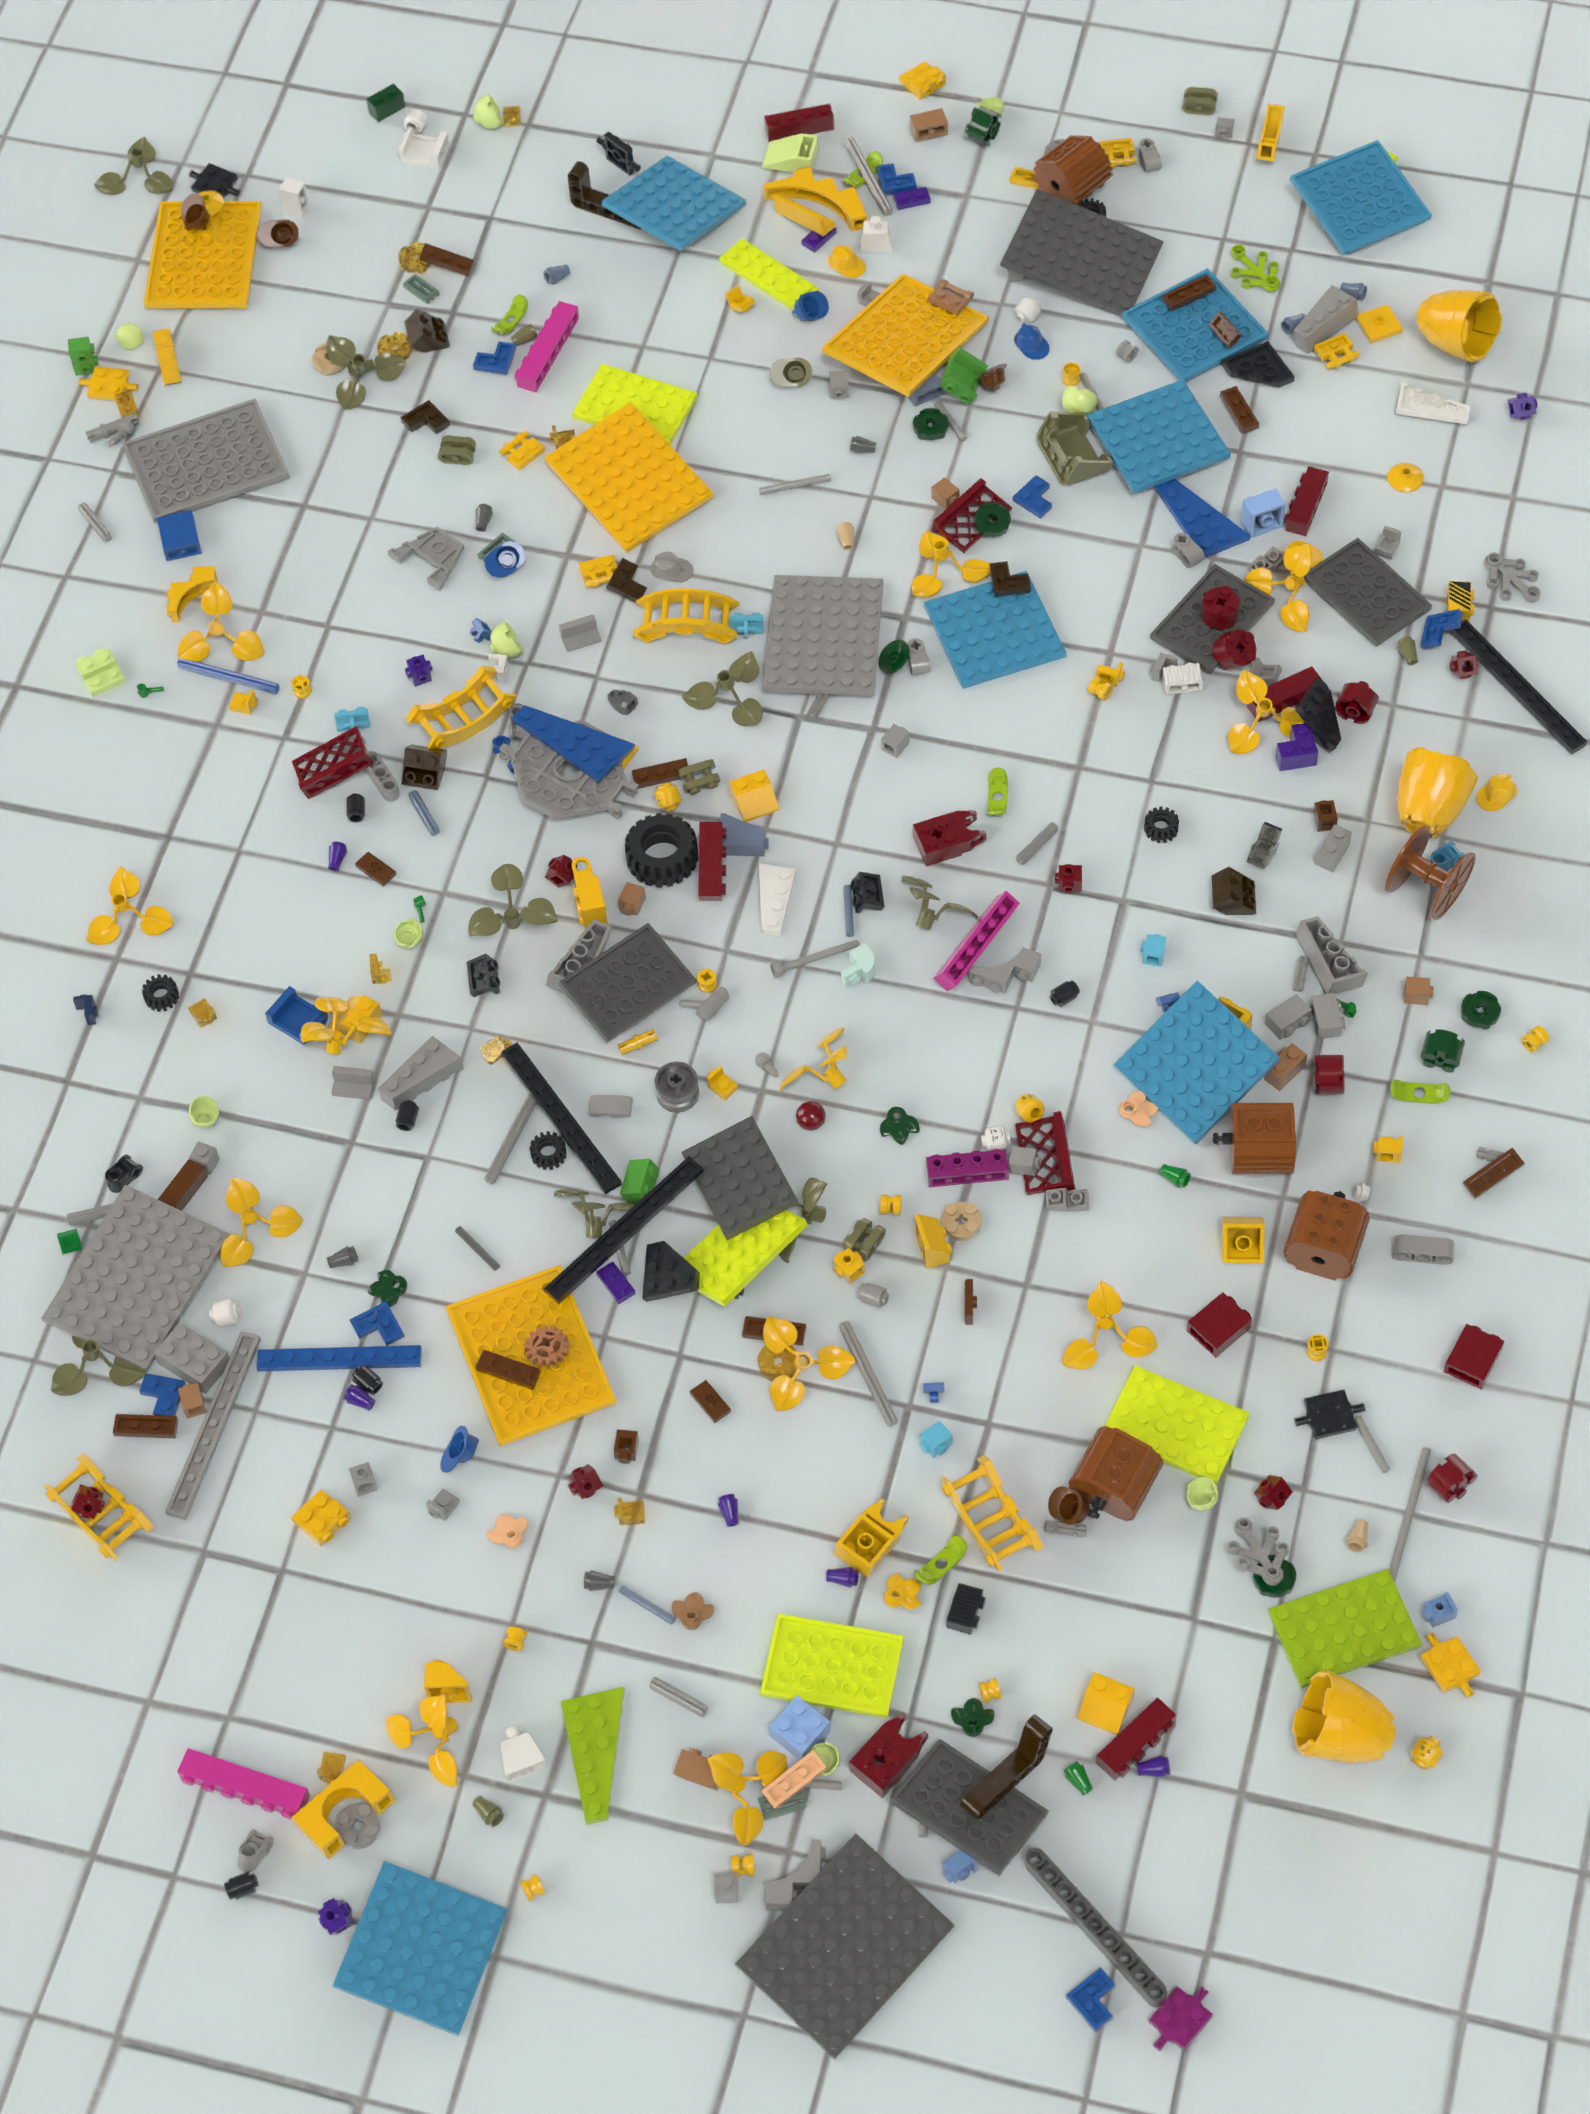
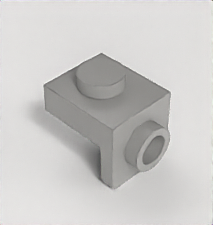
(1388, 542)
(1163, 661)
(1268, 673)

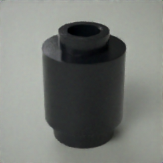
(355, 807)
(1064, 993)
(406, 1115)
(367, 1380)
(241, 1885)

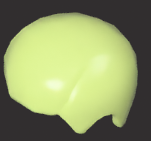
(992, 103)
(129, 336)
(408, 933)
(203, 1112)
(1202, 1493)
(829, 1755)

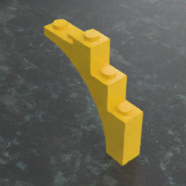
(804, 186)

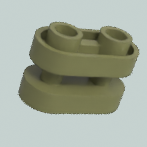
(1199, 101)
(457, 450)
(694, 785)
(861, 1230)

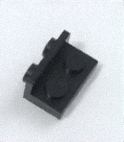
(867, 892)
(483, 975)

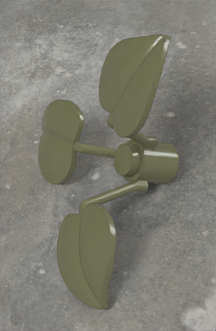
(138, 154)
(353, 394)
(745, 669)
(927, 915)
(486, 922)
(811, 1193)
(592, 1222)
(69, 1380)

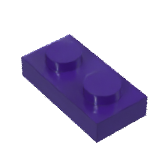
(912, 198)
(815, 241)
(615, 1282)

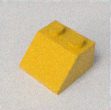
(753, 795)
(358, 1007)
(1243, 1239)
(932, 1241)
(444, 1680)
(1106, 1703)

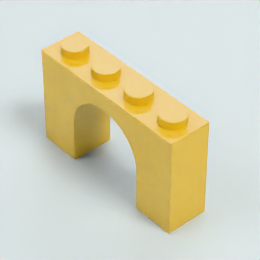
(353, 1783)

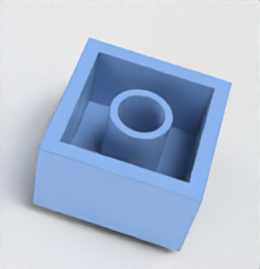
(1263, 513)
(799, 1728)

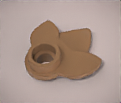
(692, 1610)

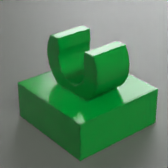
(69, 1241)

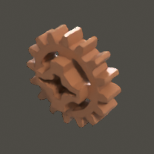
(546, 1355)

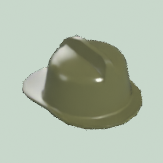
(791, 372)

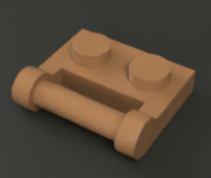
(948, 300)

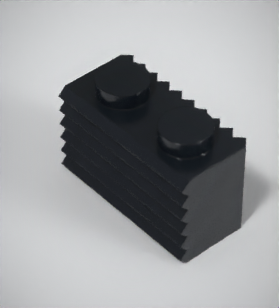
(965, 1608)

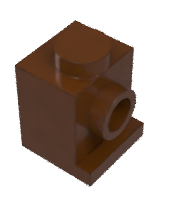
(1325, 815)
(624, 1441)

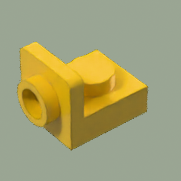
(1110, 674)
(243, 702)
(721, 1083)

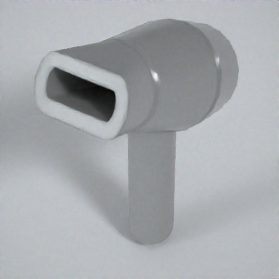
(709, 1007)

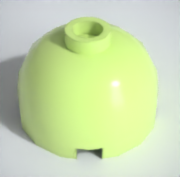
(488, 113)
(1078, 401)
(505, 641)

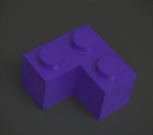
(1299, 751)

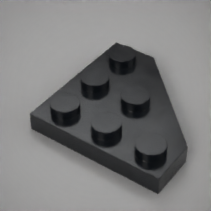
(1259, 365)
(1319, 713)
(667, 1273)

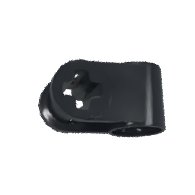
(125, 1171)

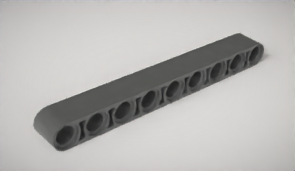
(1099, 1936)

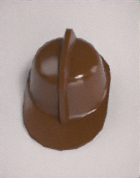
(194, 212)
(278, 233)
(993, 377)
(1068, 1505)

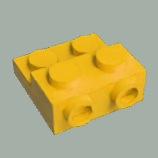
(923, 79)
(321, 1517)

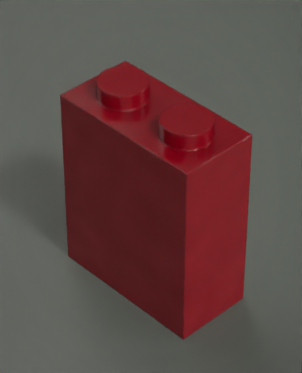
(1219, 1324)
(1474, 1356)

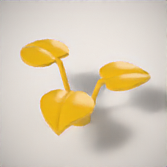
(937, 547)
(1299, 561)
(218, 601)
(1250, 689)
(123, 886)
(317, 1032)
(833, 1074)
(241, 1199)
(1103, 1304)
(785, 1391)
(434, 1712)
(726, 1771)

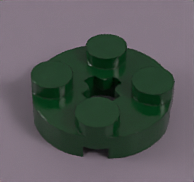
(927, 432)
(989, 528)
(1480, 1019)
(1281, 1589)

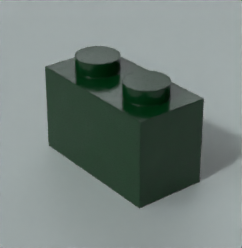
(385, 102)

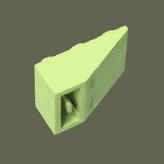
(792, 153)

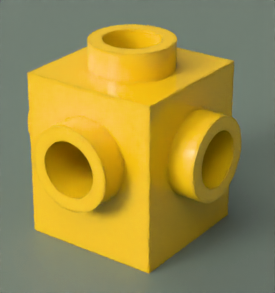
(849, 1265)

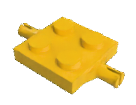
(107, 383)
(1450, 1664)

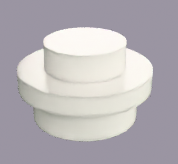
(1362, 1192)

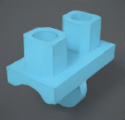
(747, 623)
(348, 719)

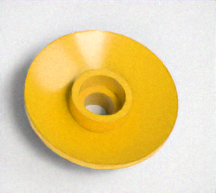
(213, 202)
(1405, 477)

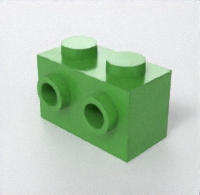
(82, 355)
(639, 1180)

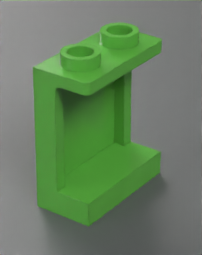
(962, 375)

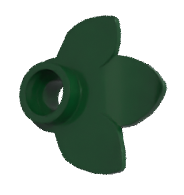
(899, 1128)
(385, 1288)
(973, 1715)

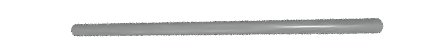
(1409, 1512)

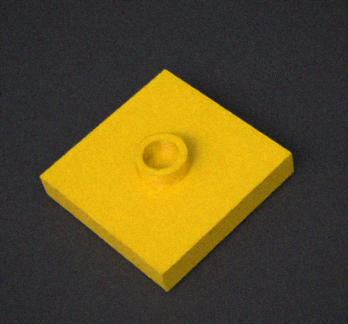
(1379, 323)

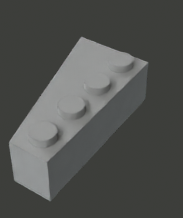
(1325, 318)
(587, 947)

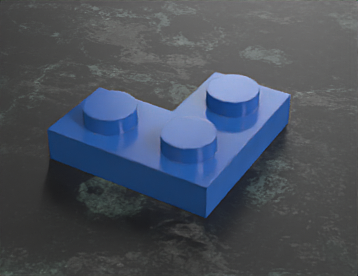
(894, 183)
(497, 362)
(1030, 497)
(1437, 624)
(379, 1319)
(165, 1390)
(1087, 1997)

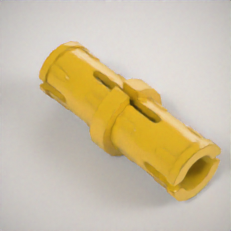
(637, 1042)

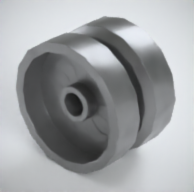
(677, 1087)

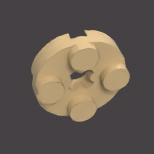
(321, 363)
(961, 1210)

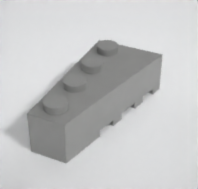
(1330, 961)
(420, 1072)

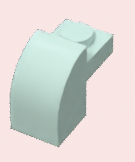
(862, 966)

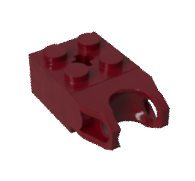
(946, 836)
(890, 1749)

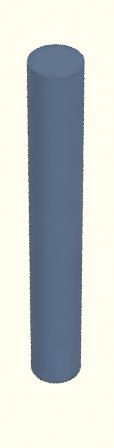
(848, 911)
(647, 1604)

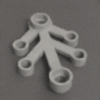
(1495, 562)
(1258, 1553)

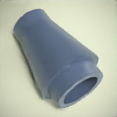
(555, 273)
(1356, 290)
(1290, 323)

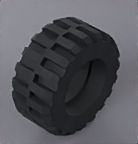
(661, 830)

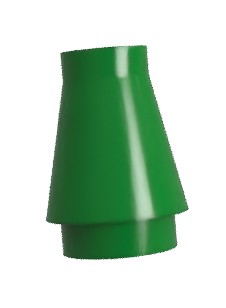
(1178, 1176)
(1078, 1777)

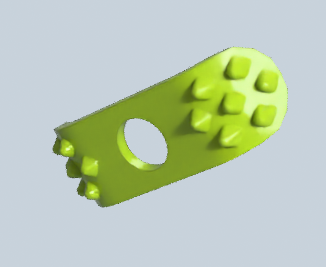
(873, 160)
(517, 310)
(997, 784)
(1433, 1092)
(952, 1553)

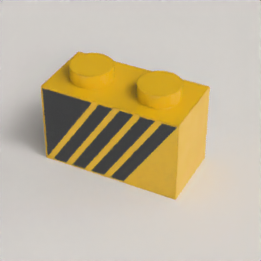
(1460, 597)

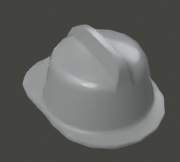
(671, 568)

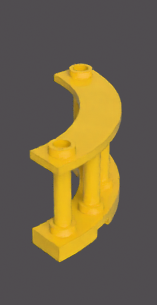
(684, 625)
(452, 703)
(1008, 1510)
(129, 1514)

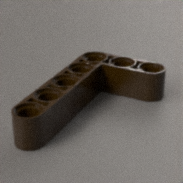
(589, 199)
(1011, 1770)

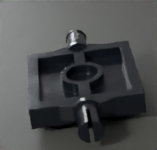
(618, 153)
(215, 179)
(1329, 1414)

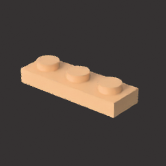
(794, 1779)

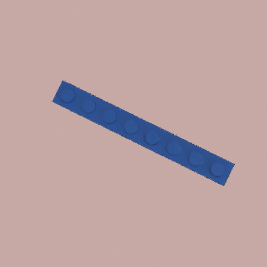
(339, 1358)

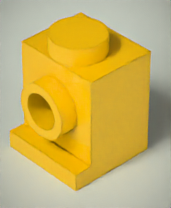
(1388, 1149)

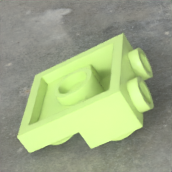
(99, 672)

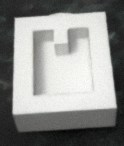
(501, 664)

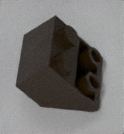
(426, 332)
(423, 766)
(1233, 893)

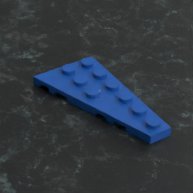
(1199, 519)
(580, 745)

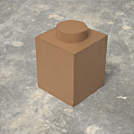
(944, 493)
(632, 899)
(1417, 990)
(192, 1400)

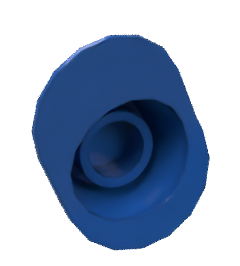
(811, 306)
(1031, 342)
(504, 559)
(459, 1449)

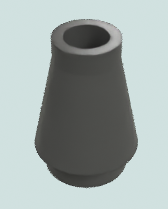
(862, 445)
(483, 516)
(344, 1257)
(598, 1581)

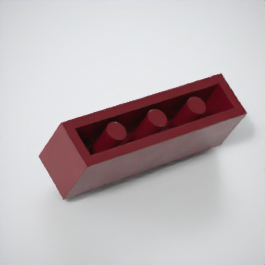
(800, 121)
(1307, 501)
(1287, 691)
(711, 861)
(1136, 1739)

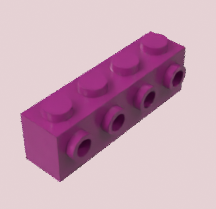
(967, 1168)

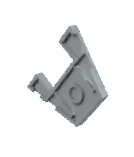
(437, 549)

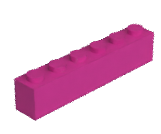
(547, 346)
(976, 940)
(242, 1783)

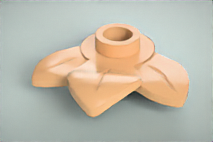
(1140, 1109)
(508, 1531)

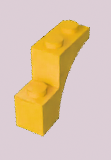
(1271, 132)
(166, 356)
(184, 592)

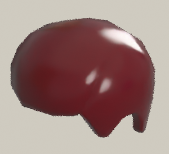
(810, 1115)

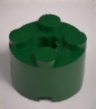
(983, 125)
(1442, 1050)

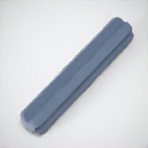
(423, 812)

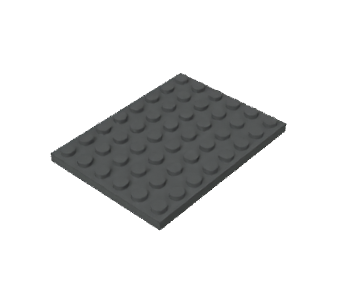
(1081, 253)
(844, 1946)

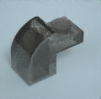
(1265, 846)

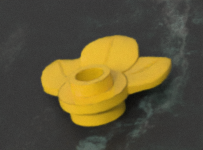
(904, 1591)

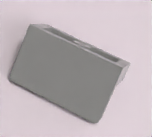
(579, 633)
(352, 1082)

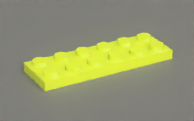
(766, 273)

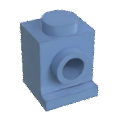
(1437, 1617)
(959, 1867)

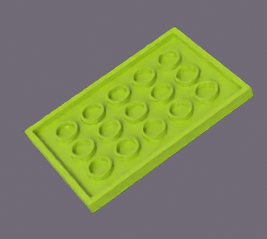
(1345, 1627)

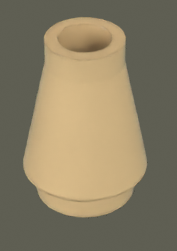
(846, 535)
(1358, 1537)

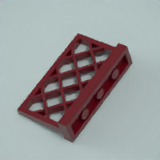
(957, 509)
(336, 771)
(1061, 1148)

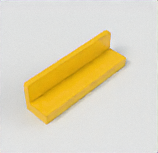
(803, 215)

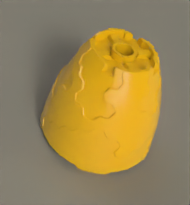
(1461, 322)
(1433, 790)
(1342, 1721)

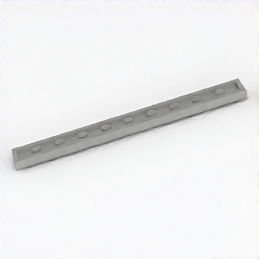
(213, 1426)

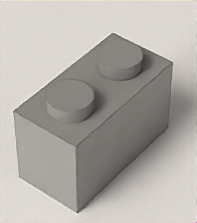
(1333, 848)
(1327, 1016)
(1288, 1017)

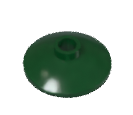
(894, 656)

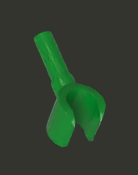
(144, 691)
(418, 903)
(1350, 1008)

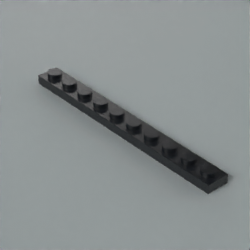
(1520, 687)
(561, 1118)
(623, 1230)

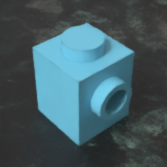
(1153, 949)
(936, 1439)

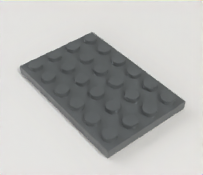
(1367, 592)
(1186, 632)
(627, 982)
(741, 1178)
(934, 1798)

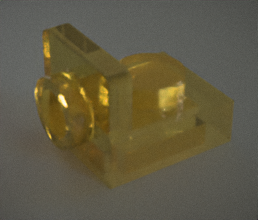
(512, 116)
(126, 404)
(562, 437)
(378, 974)
(202, 1013)
(493, 1048)
(630, 1512)
(331, 1766)

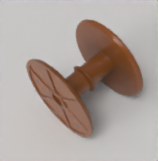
(1411, 861)

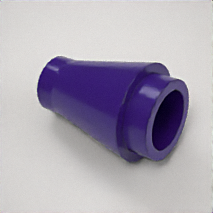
(337, 852)
(358, 1397)
(729, 1508)
(843, 1576)
(1154, 1767)

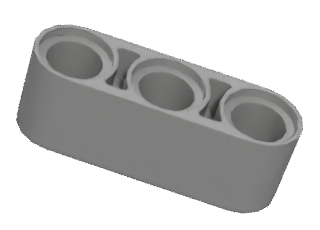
(382, 778)
(1423, 1249)

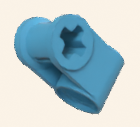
(1446, 856)

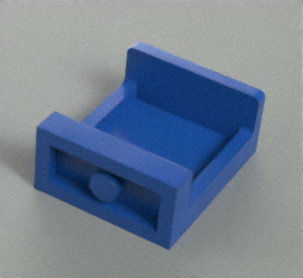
(179, 535)
(292, 1012)

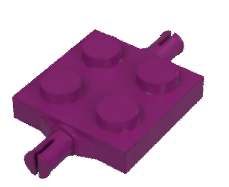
(1180, 2018)

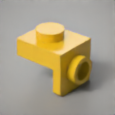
(738, 301)

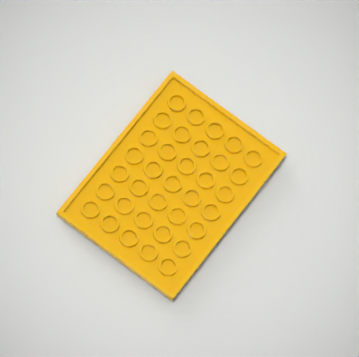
(203, 265)
(903, 336)
(628, 477)
(500, 1324)

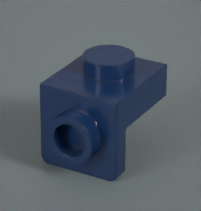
(87, 1003)

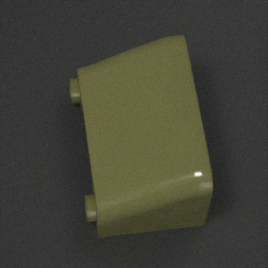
(1068, 449)

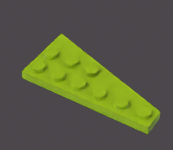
(593, 1739)

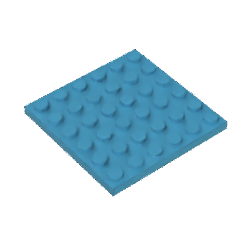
(1360, 197)
(674, 203)
(1183, 335)
(1158, 436)
(993, 634)
(1197, 1061)
(420, 1948)

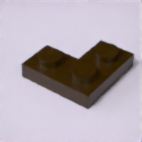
(425, 414)
(622, 582)
(1008, 584)

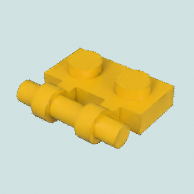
(1119, 148)
(1333, 347)
(525, 453)
(596, 568)

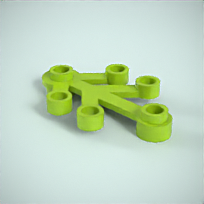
(1270, 283)

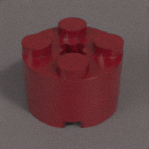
(1220, 608)
(1235, 649)
(1356, 702)
(1329, 1074)
(1451, 1478)

